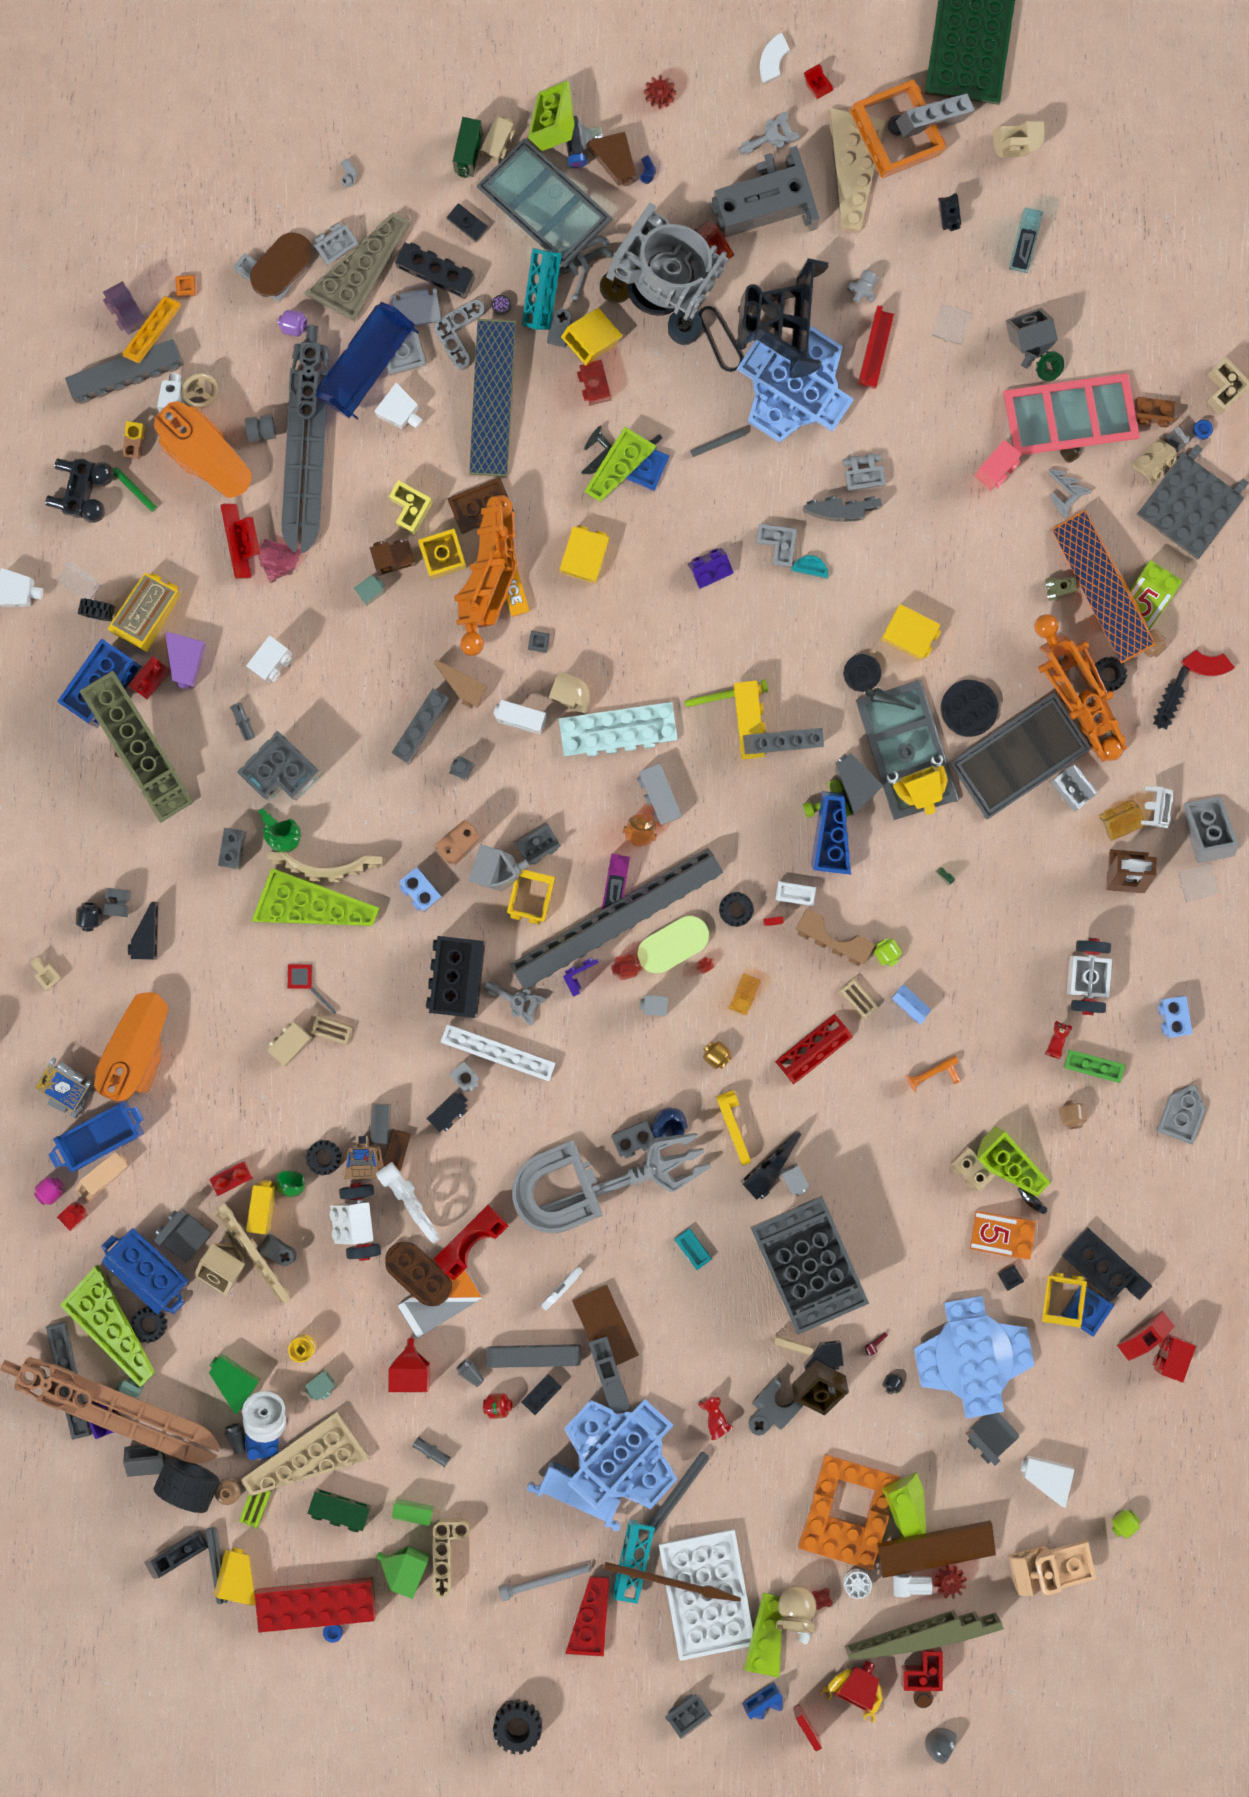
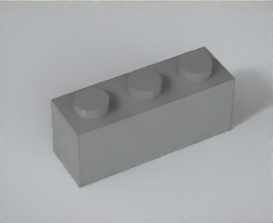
(659, 795)

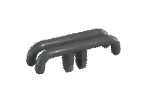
(581, 260)

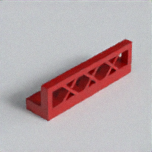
(876, 348)
(816, 1051)

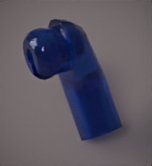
(649, 172)

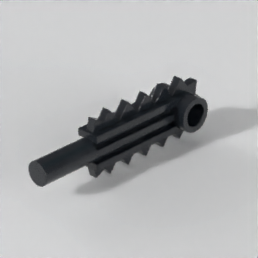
(1170, 701)

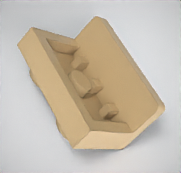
(1156, 460)

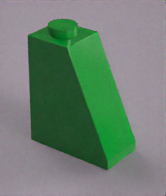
(233, 1381)

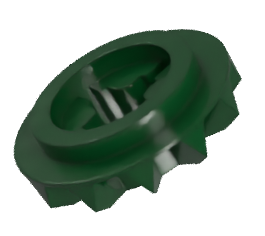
(1057, 364)

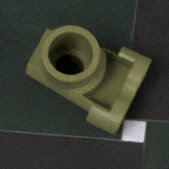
(1055, 587)

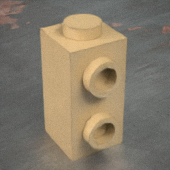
(497, 139)

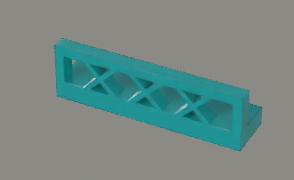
(544, 290)
(626, 1558)

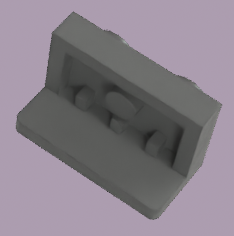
(537, 844)
(688, 1715)

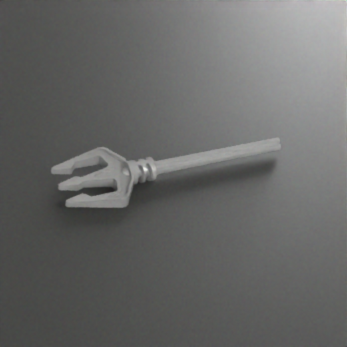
(654, 1168)

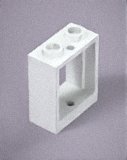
(520, 717)

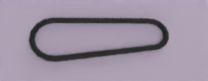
(711, 343)

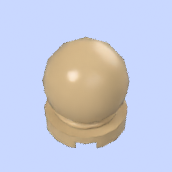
(797, 1609)

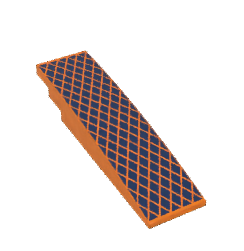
(1104, 586)

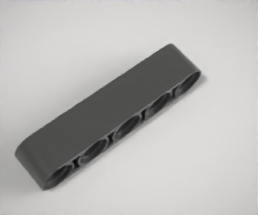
(533, 1356)

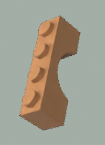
(812, 926)

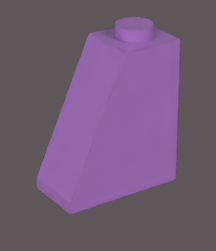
(184, 658)

